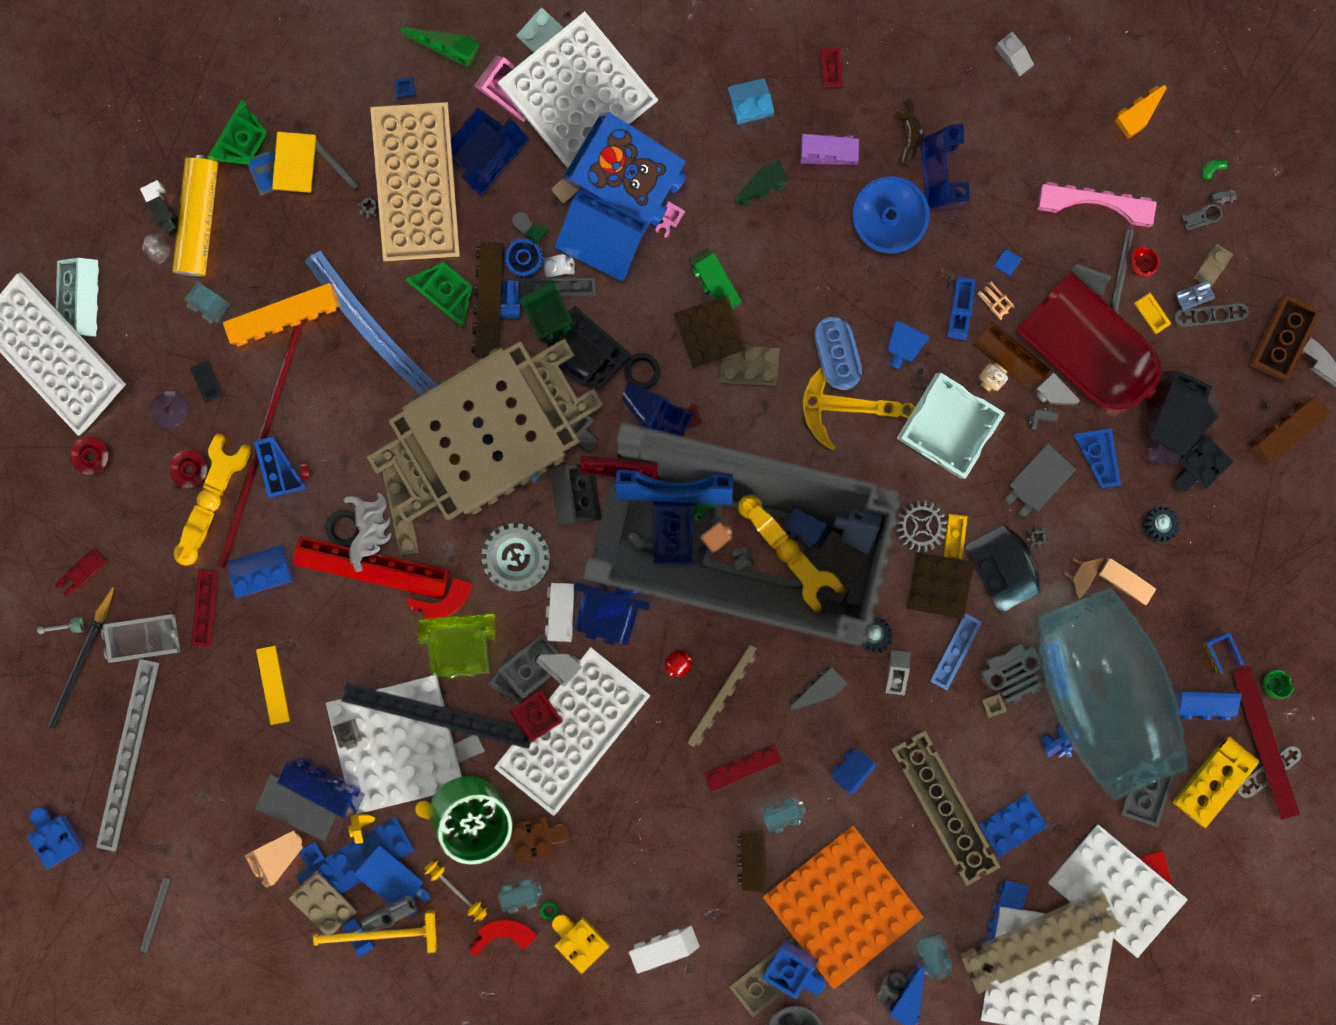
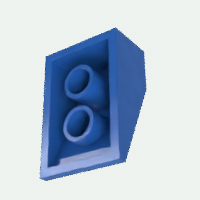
(853, 770)
(908, 1004)

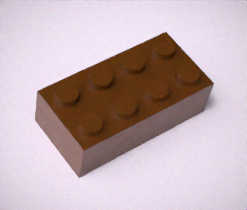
(1284, 338)
(1290, 430)

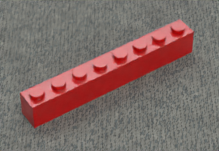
(376, 568)

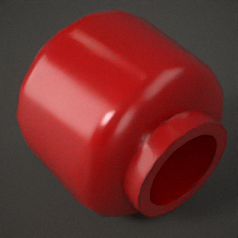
(678, 663)

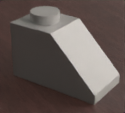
(1014, 54)
(1055, 392)
(560, 666)
(898, 672)

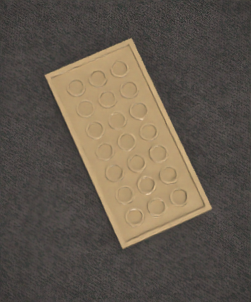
(415, 181)

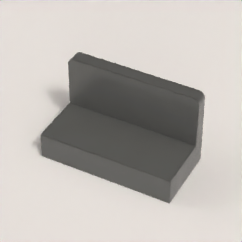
(1093, 279)

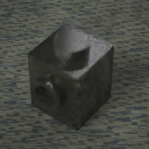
(347, 734)

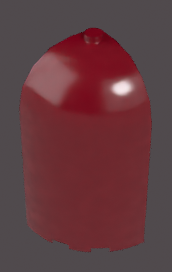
(1093, 345)

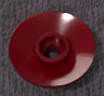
(80, 451)
(179, 465)

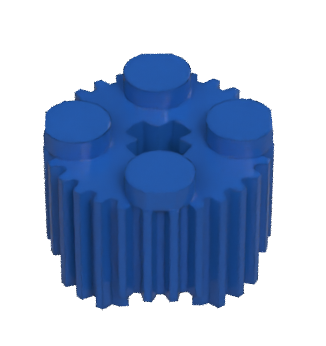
(520, 268)

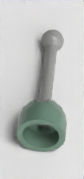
(75, 625)

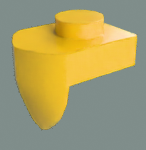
(358, 822)

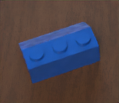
(259, 571)
(1208, 705)

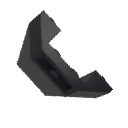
(1181, 411)

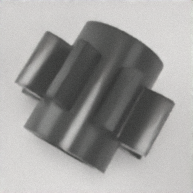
(366, 201)
(1042, 536)

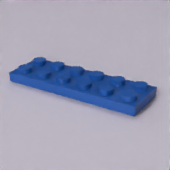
(342, 864)

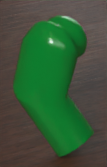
(699, 510)

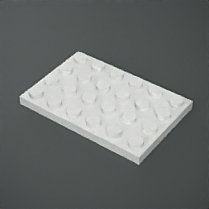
(1134, 891)

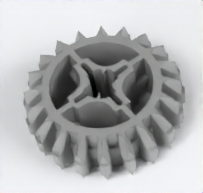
(909, 514)

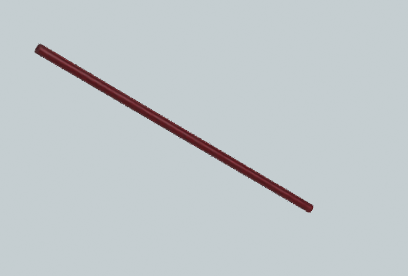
(263, 434)

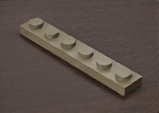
(396, 495)

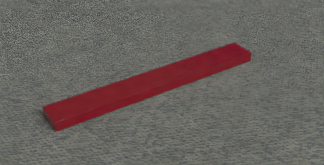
(1265, 743)

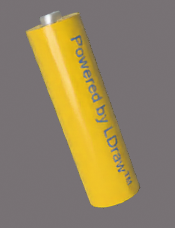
(195, 216)

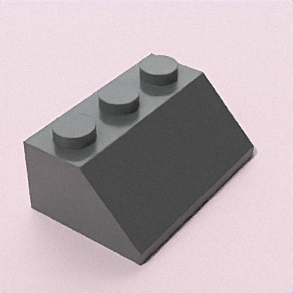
(575, 495)

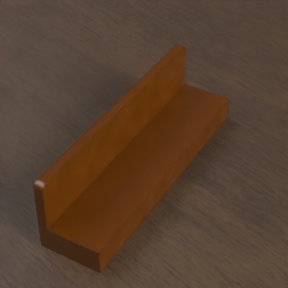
(1011, 356)

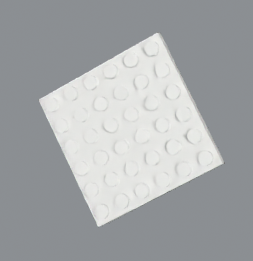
(573, 82)
(397, 755)
(1054, 993)

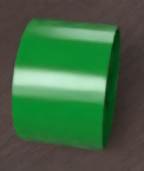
(461, 795)

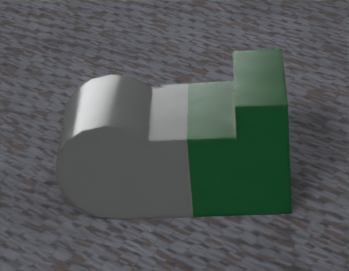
(528, 229)

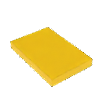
(294, 162)

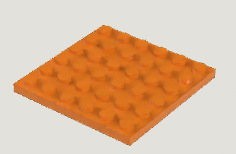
(843, 907)

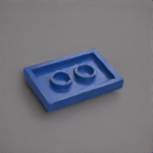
(1012, 825)

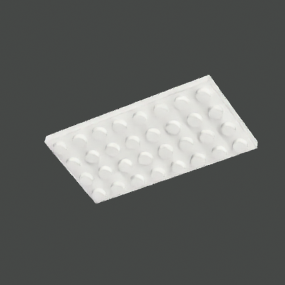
(54, 356)
(593, 713)

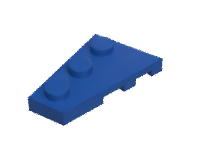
(1101, 455)

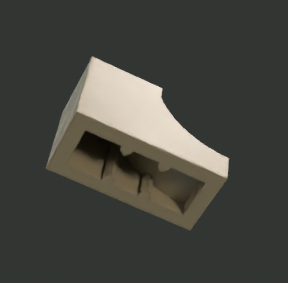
(1213, 265)

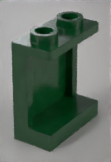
(547, 312)

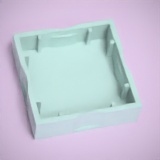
(950, 425)

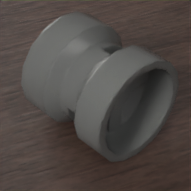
(742, 557)

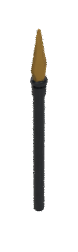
(100, 615)

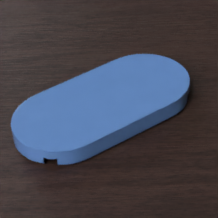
(838, 353)

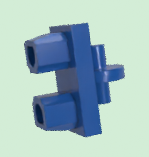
(1053, 746)

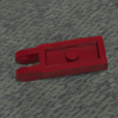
(82, 571)

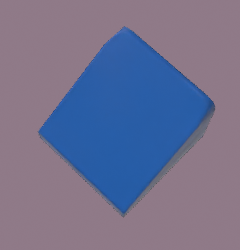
(1007, 262)

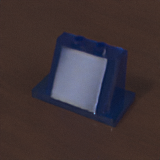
(485, 149)
(655, 411)
(606, 615)

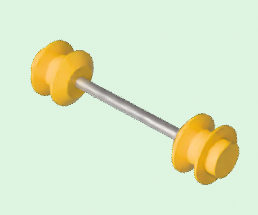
(475, 910)

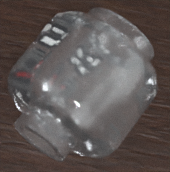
(156, 248)

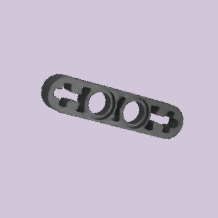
(1211, 315)

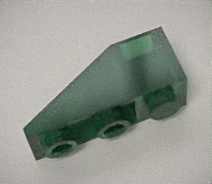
(766, 179)

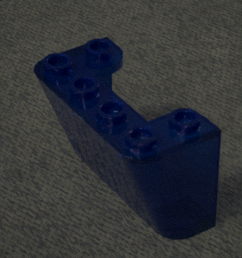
(939, 192)

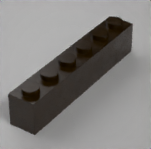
(489, 298)

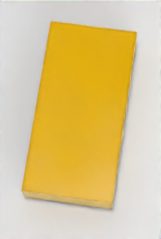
(1152, 313)

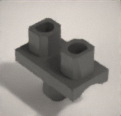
(891, 986)

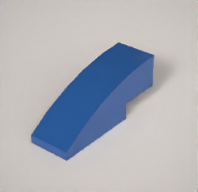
(961, 308)

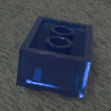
(673, 532)

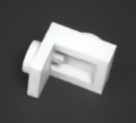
(558, 265)

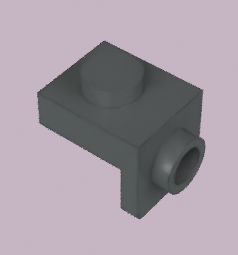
(1045, 414)

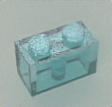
(207, 302)

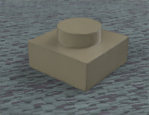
(994, 705)

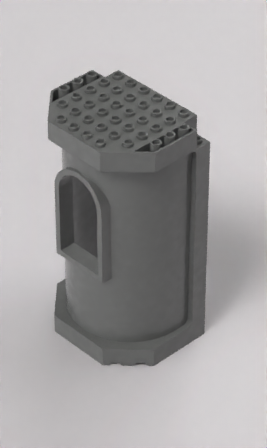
(720, 585)

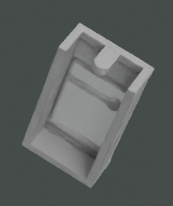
(140, 638)

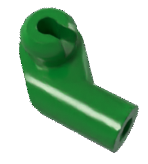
(1210, 167)

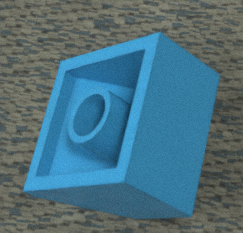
(751, 101)

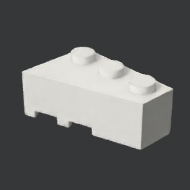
(560, 612)
(664, 949)

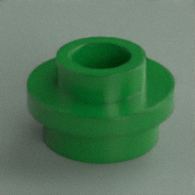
(546, 916)

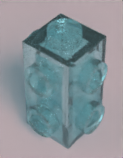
(788, 813)
(524, 895)
(934, 955)

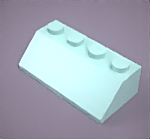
(78, 294)

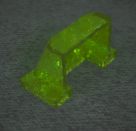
(458, 644)

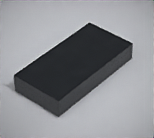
(206, 381)

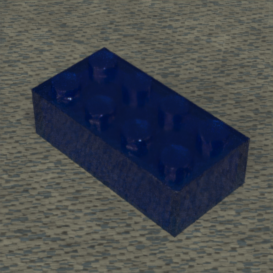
(321, 788)

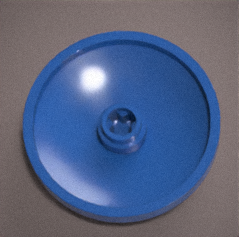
(891, 215)

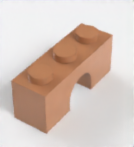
(717, 537)

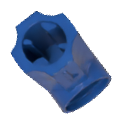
(510, 304)

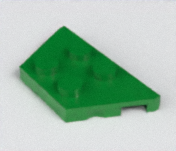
(239, 138)
(445, 290)

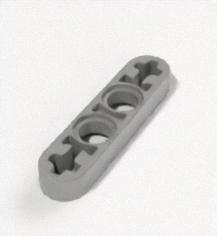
(1252, 790)

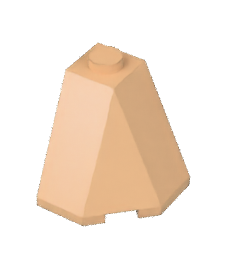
(274, 857)

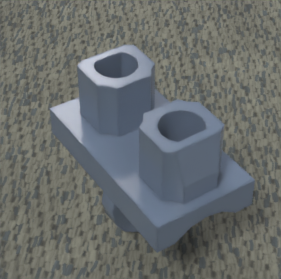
(1195, 295)

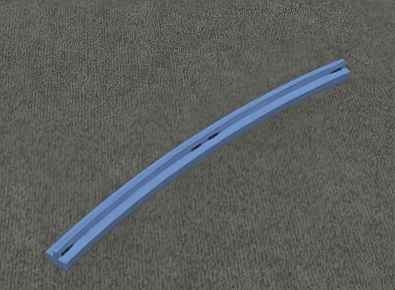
(377, 336)

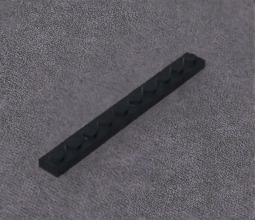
(434, 715)

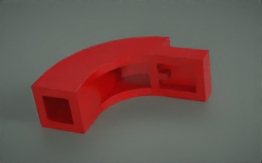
(449, 605)
(503, 927)

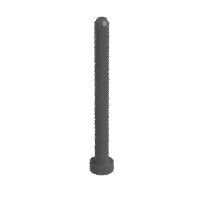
(1122, 269)

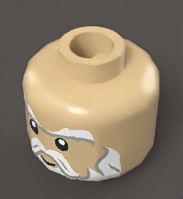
(993, 377)

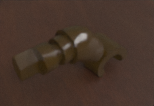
(913, 130)

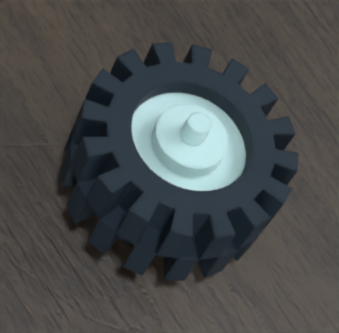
(1161, 524)
(879, 636)

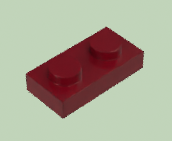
(831, 67)

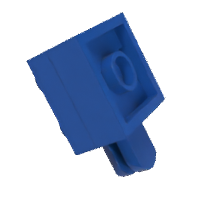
(51, 837)
(793, 970)

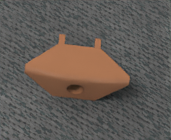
(1084, 575)

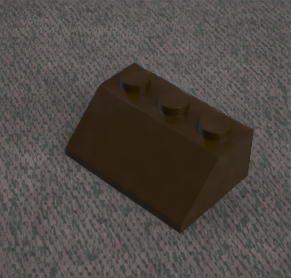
(752, 861)

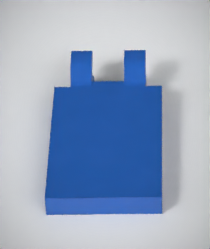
(390, 877)

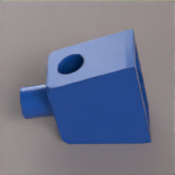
(904, 344)

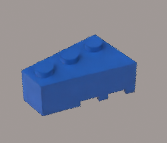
(276, 469)

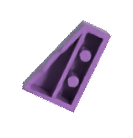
(829, 149)

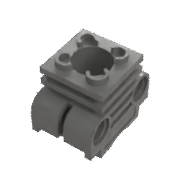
(1012, 673)

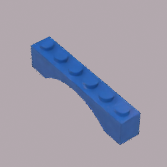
(639, 487)

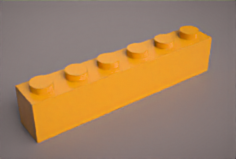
(281, 314)

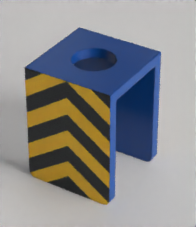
(1232, 647)

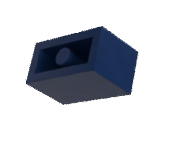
(807, 529)

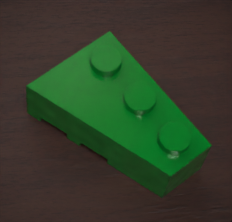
(713, 276)

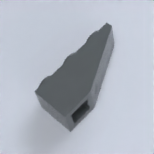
(823, 688)

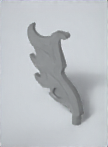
(371, 528)

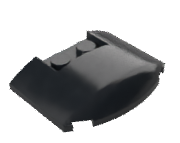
(595, 352)
(1005, 567)

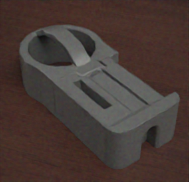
(1200, 219)

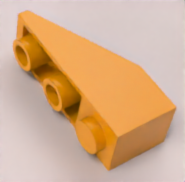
(1137, 117)

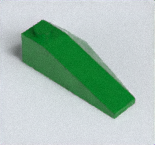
(450, 45)

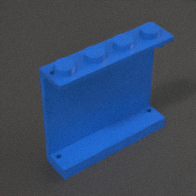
(601, 234)

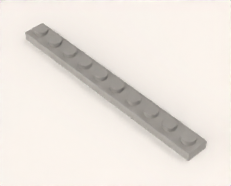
(127, 755)

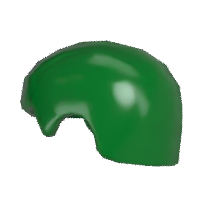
(1277, 684)

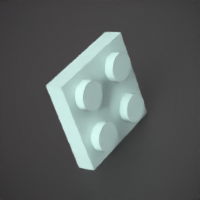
(539, 30)

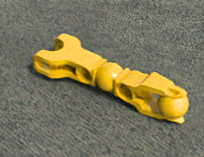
(209, 498)
(789, 552)

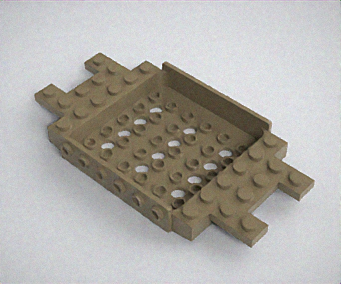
(540, 395)

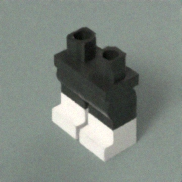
(164, 214)

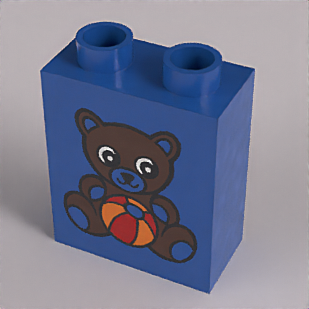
(626, 168)

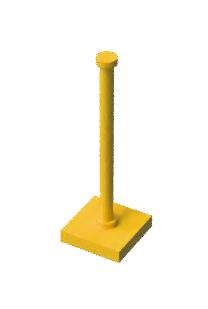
(428, 931)

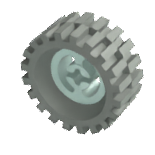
(498, 569)

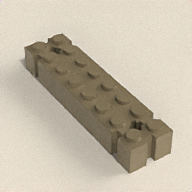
(945, 808)
(1040, 941)

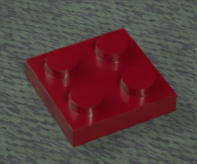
(536, 716)

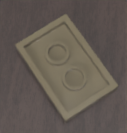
(751, 367)
(322, 903)

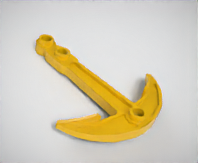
(841, 404)

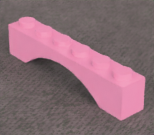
(1136, 211)

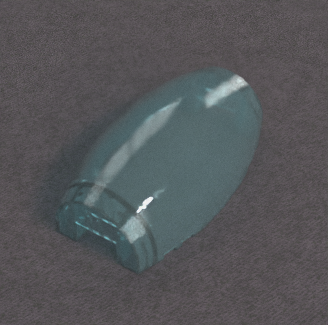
(1111, 693)

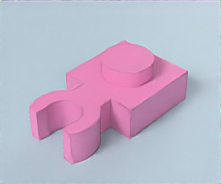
(671, 218)

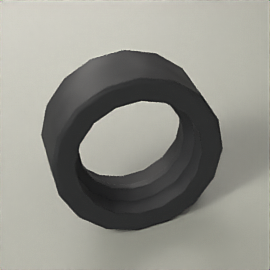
(647, 357)
(329, 527)

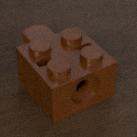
(536, 838)

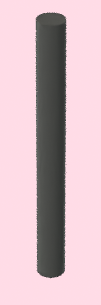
(335, 164)
(155, 914)

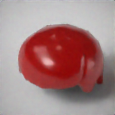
(1144, 261)

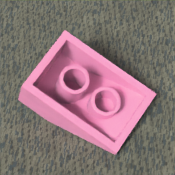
(488, 85)

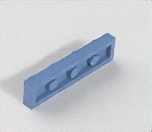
(955, 652)

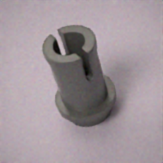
(1224, 196)

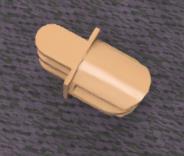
(1004, 309)

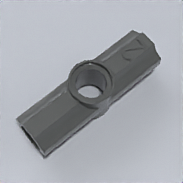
(388, 914)

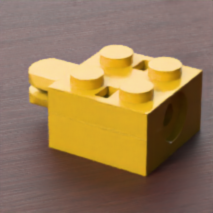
(577, 942)

